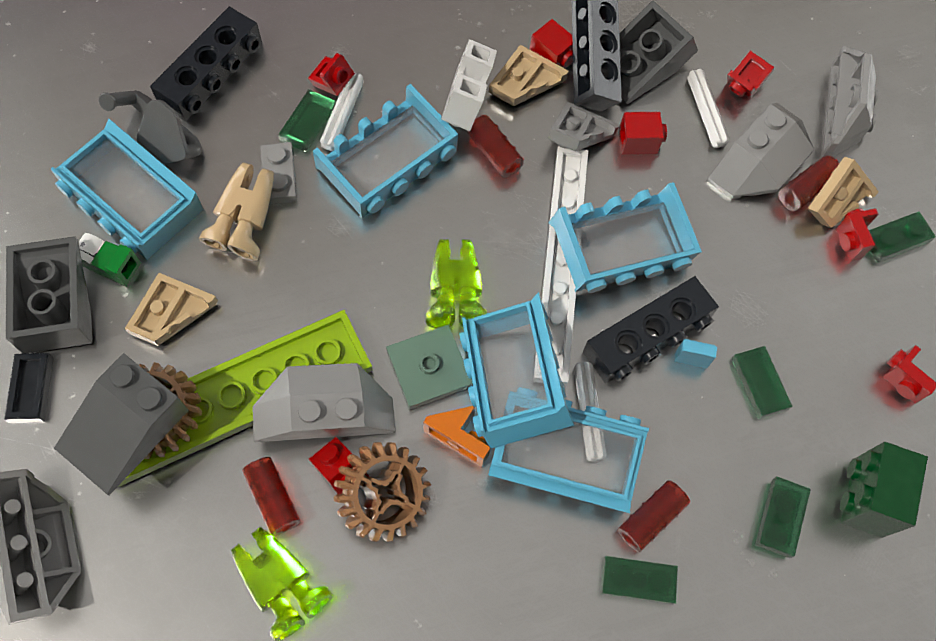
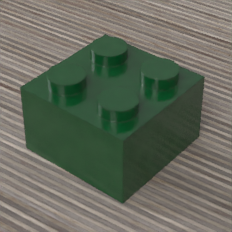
(884, 490)

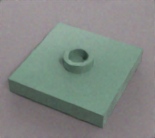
(429, 367)

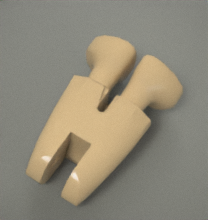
(242, 208)

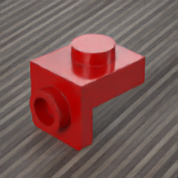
(332, 74)
(749, 75)
(854, 233)
(907, 377)
(330, 459)

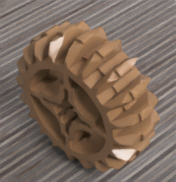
(185, 392)
(374, 503)

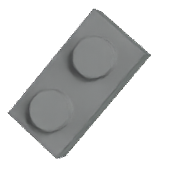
(280, 160)

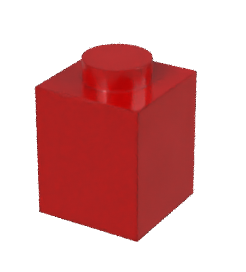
(553, 43)
(641, 133)

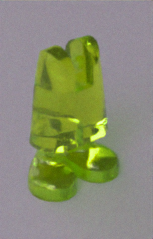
(454, 281)
(271, 576)

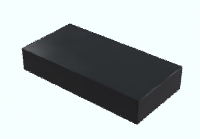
(29, 388)

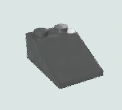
(652, 51)
(46, 296)
(119, 424)

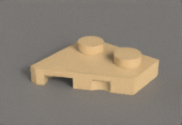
(526, 76)
(841, 193)
(168, 309)

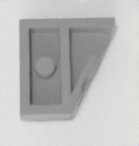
(580, 128)

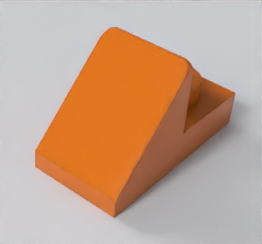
(449, 429)

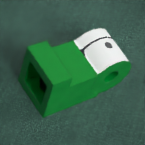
(108, 259)

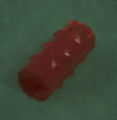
(495, 146)
(807, 184)
(271, 496)
(654, 516)

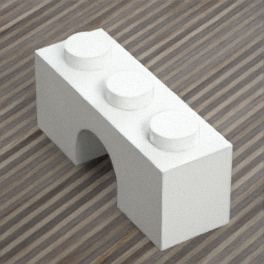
(469, 85)

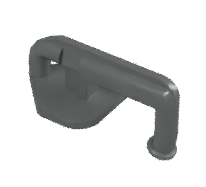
(160, 126)

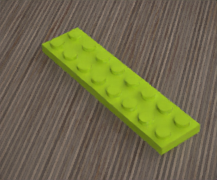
(237, 384)

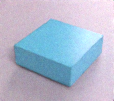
(695, 353)

